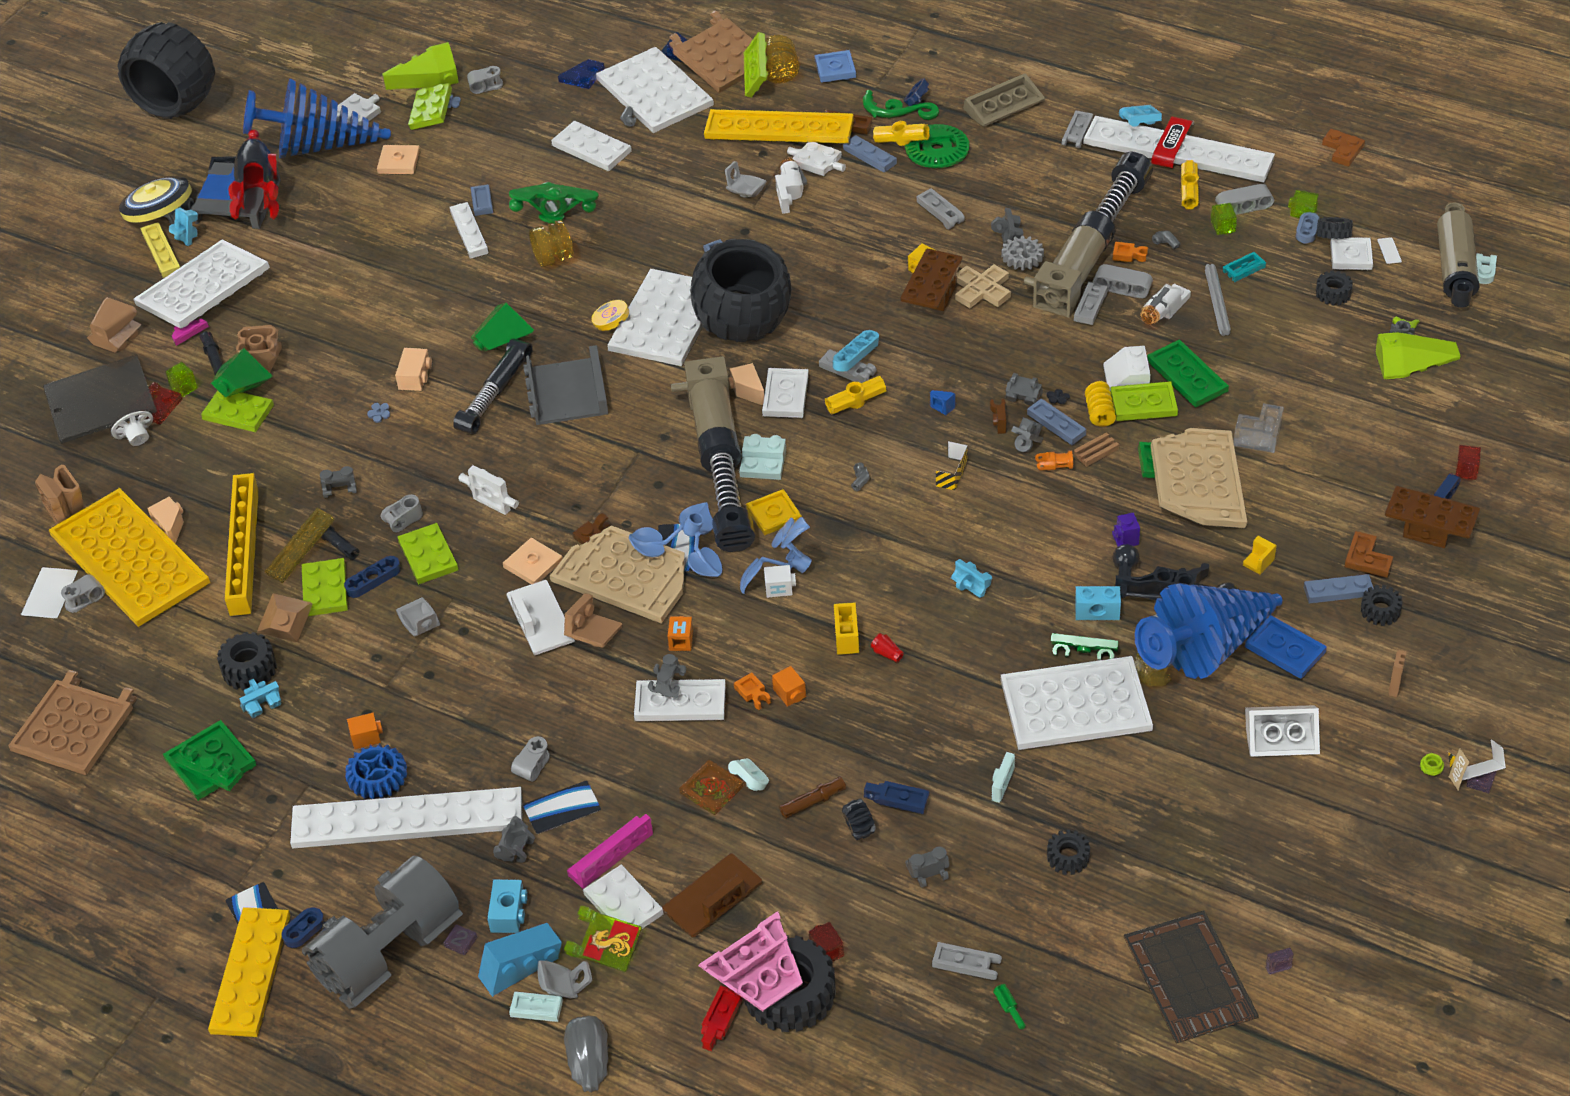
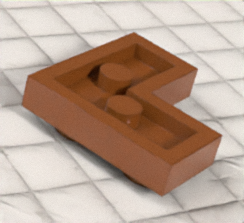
(1346, 146)
(1364, 559)

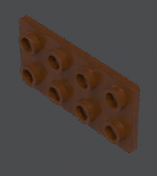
(933, 280)
(1431, 517)
(711, 895)

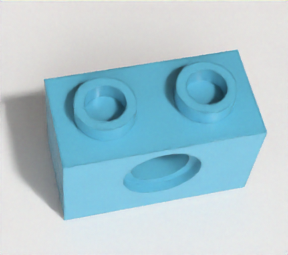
(1097, 603)
(504, 894)

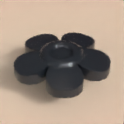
(1058, 396)

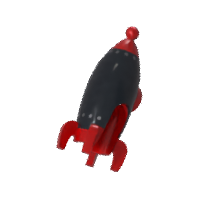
(254, 168)

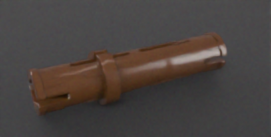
(820, 793)

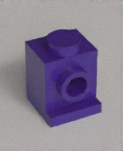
(1127, 530)

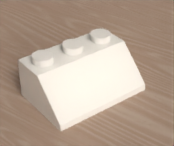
(1283, 730)

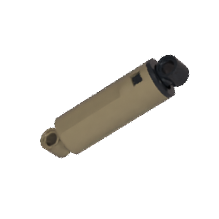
(1458, 255)

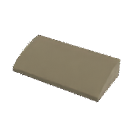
(1003, 100)

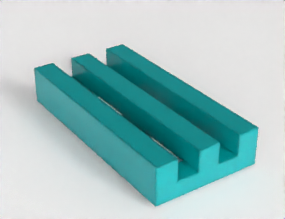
(1246, 268)

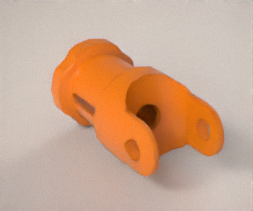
(1052, 461)

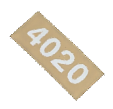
(1458, 768)

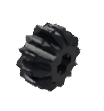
(858, 819)

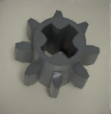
(1402, 327)

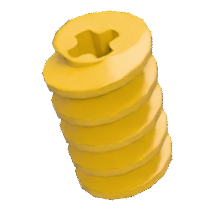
(1100, 404)

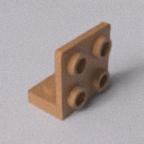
(588, 627)

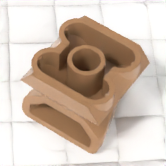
(113, 325)
(261, 344)
(60, 495)

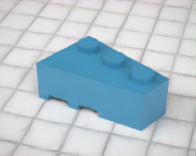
(517, 956)

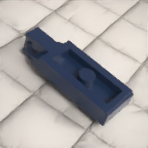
(897, 796)

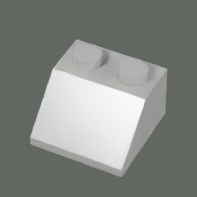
(1127, 367)

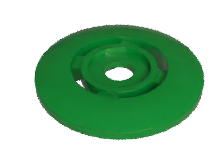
(943, 156)

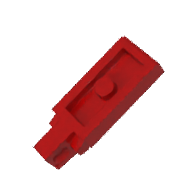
(719, 1016)

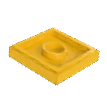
(773, 511)

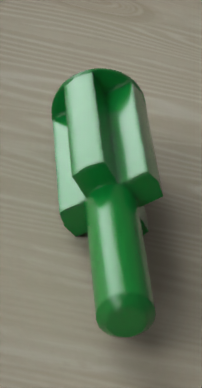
(1008, 1004)

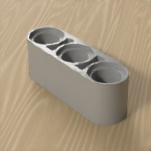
(1247, 198)
(1123, 281)

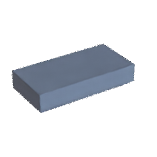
(481, 200)

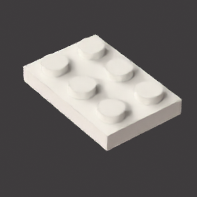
(785, 392)
(623, 898)

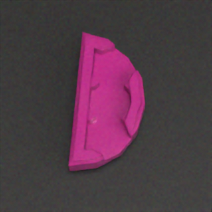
(188, 331)

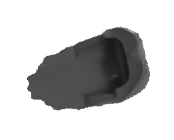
(587, 1051)

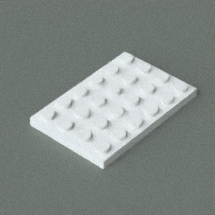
(654, 89)
(201, 283)
(659, 320)
(1076, 702)

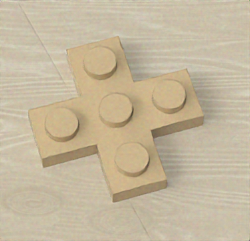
(982, 286)

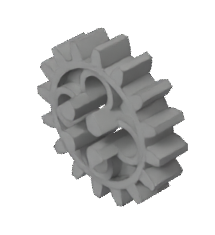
(1022, 252)

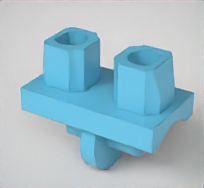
(183, 226)
(970, 579)
(258, 694)

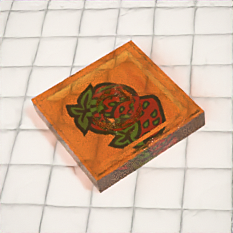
(711, 787)

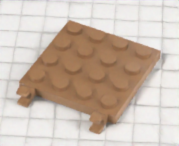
(715, 53)
(72, 725)

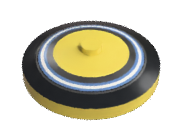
(155, 199)

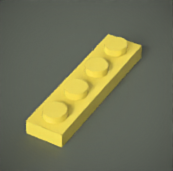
(160, 249)

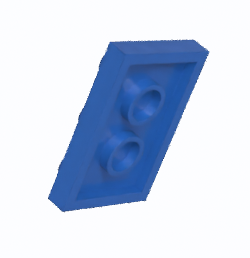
(1285, 647)

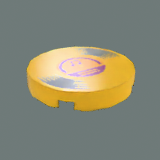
(610, 315)

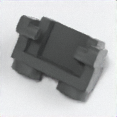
(1023, 389)
(336, 479)
(665, 675)
(513, 841)
(928, 865)

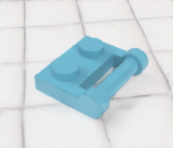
(1140, 114)

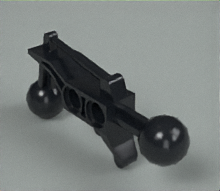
(1151, 585)

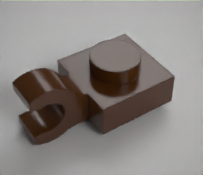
(999, 416)
(588, 529)

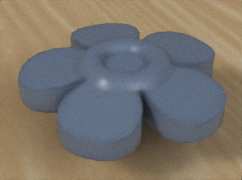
(454, 102)
(379, 412)

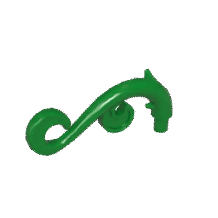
(895, 108)

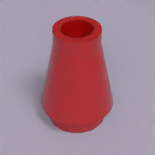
(886, 647)

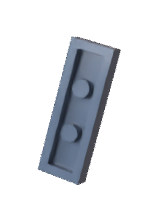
(870, 154)
(1056, 421)
(1337, 588)

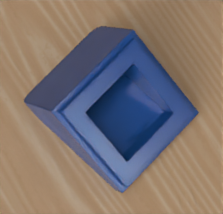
(942, 401)

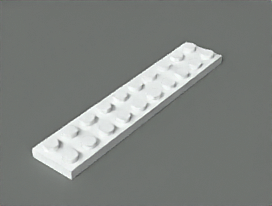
(1207, 154)
(404, 817)

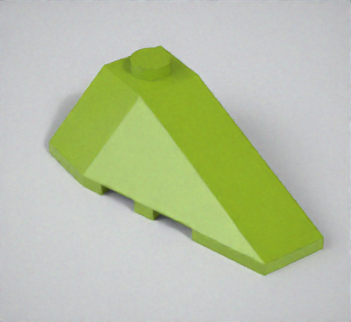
(424, 71)
(1405, 353)

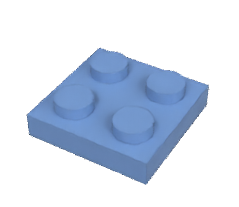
(835, 66)

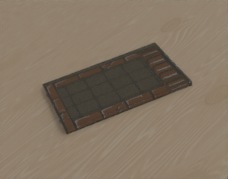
(1190, 976)

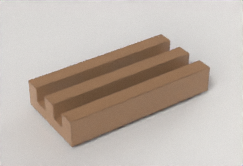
(1094, 447)
(1397, 673)

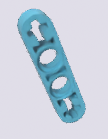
(855, 350)

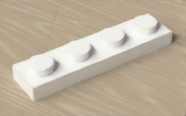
(468, 230)

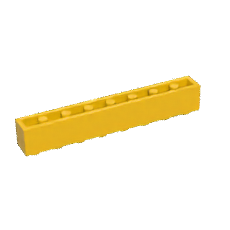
(241, 545)

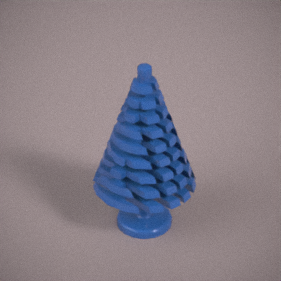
(309, 122)
(1200, 626)

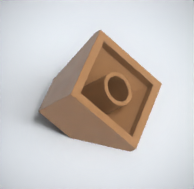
(284, 617)

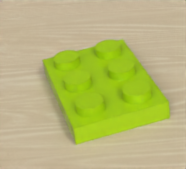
(755, 64)
(430, 106)
(1144, 401)
(238, 410)
(427, 553)
(324, 586)

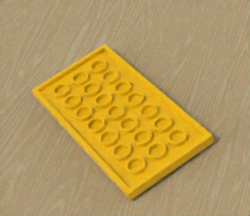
(129, 557)

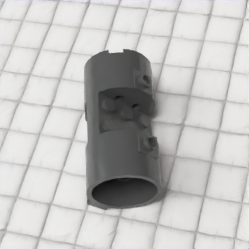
(349, 956)

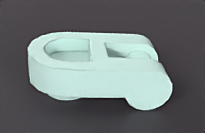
(1485, 272)
(750, 773)

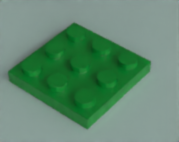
(218, 742)

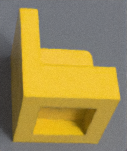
(1262, 555)

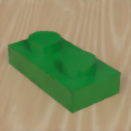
(1146, 460)

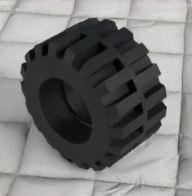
(245, 648)

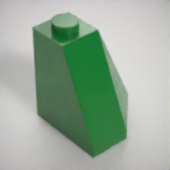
(500, 328)
(240, 374)

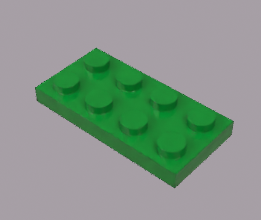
(1187, 373)

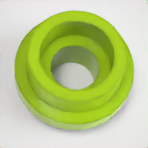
(1436, 763)

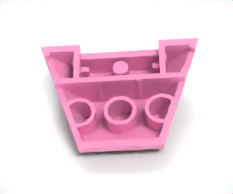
(757, 965)

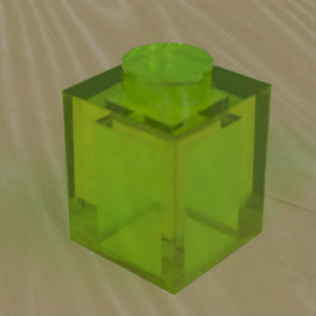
(1303, 203)
(1223, 218)
(181, 379)

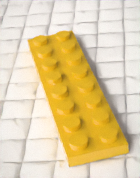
(779, 126)

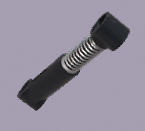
(515, 355)

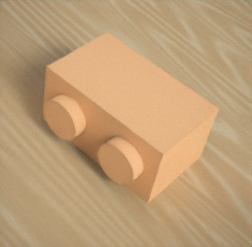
(413, 369)

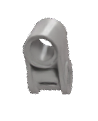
(483, 80)
(403, 513)
(82, 592)
(531, 759)

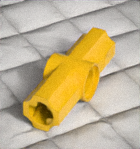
(901, 133)
(1189, 184)
(855, 395)

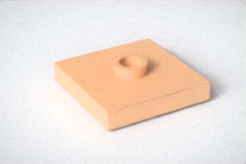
(398, 159)
(532, 561)

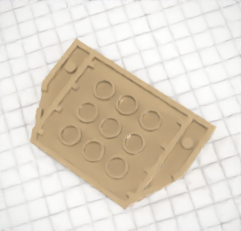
(1199, 477)
(622, 575)

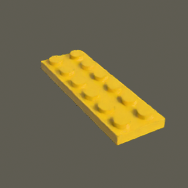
(249, 972)

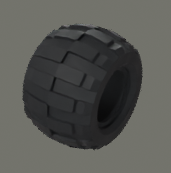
(166, 70)
(743, 268)

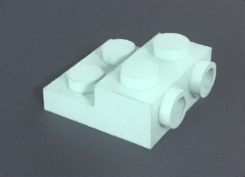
(763, 457)

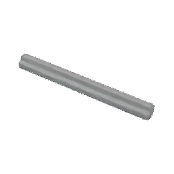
(1217, 299)

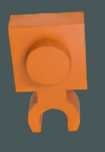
(1126, 252)
(751, 688)

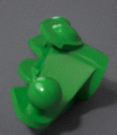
(561, 197)

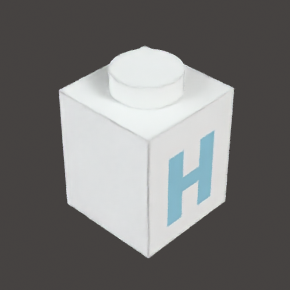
(779, 581)

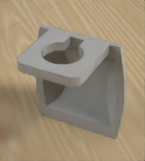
(743, 184)
(418, 617)
(560, 980)

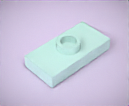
(1002, 777)
(536, 1006)

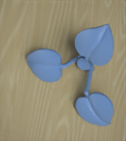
(694, 522)
(795, 557)

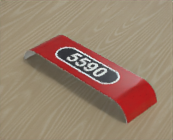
(1171, 141)

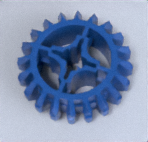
(378, 777)

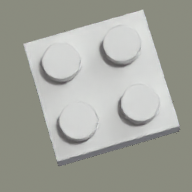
(1351, 253)

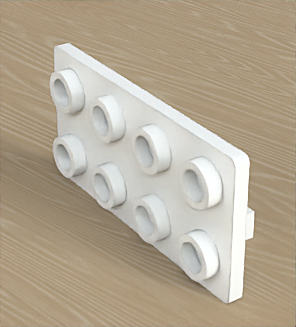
(539, 617)

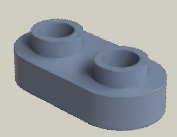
(1307, 227)

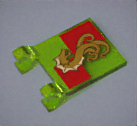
(606, 940)

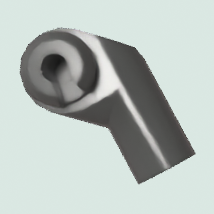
(626, 117)
(1166, 237)
(862, 476)

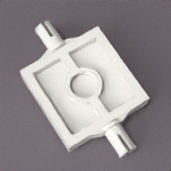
(364, 107)
(817, 158)
(489, 489)

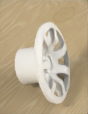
(135, 430)

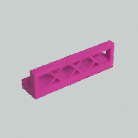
(611, 851)

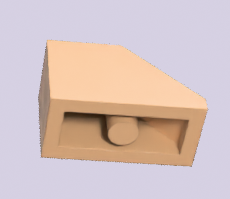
(746, 383)
(167, 517)

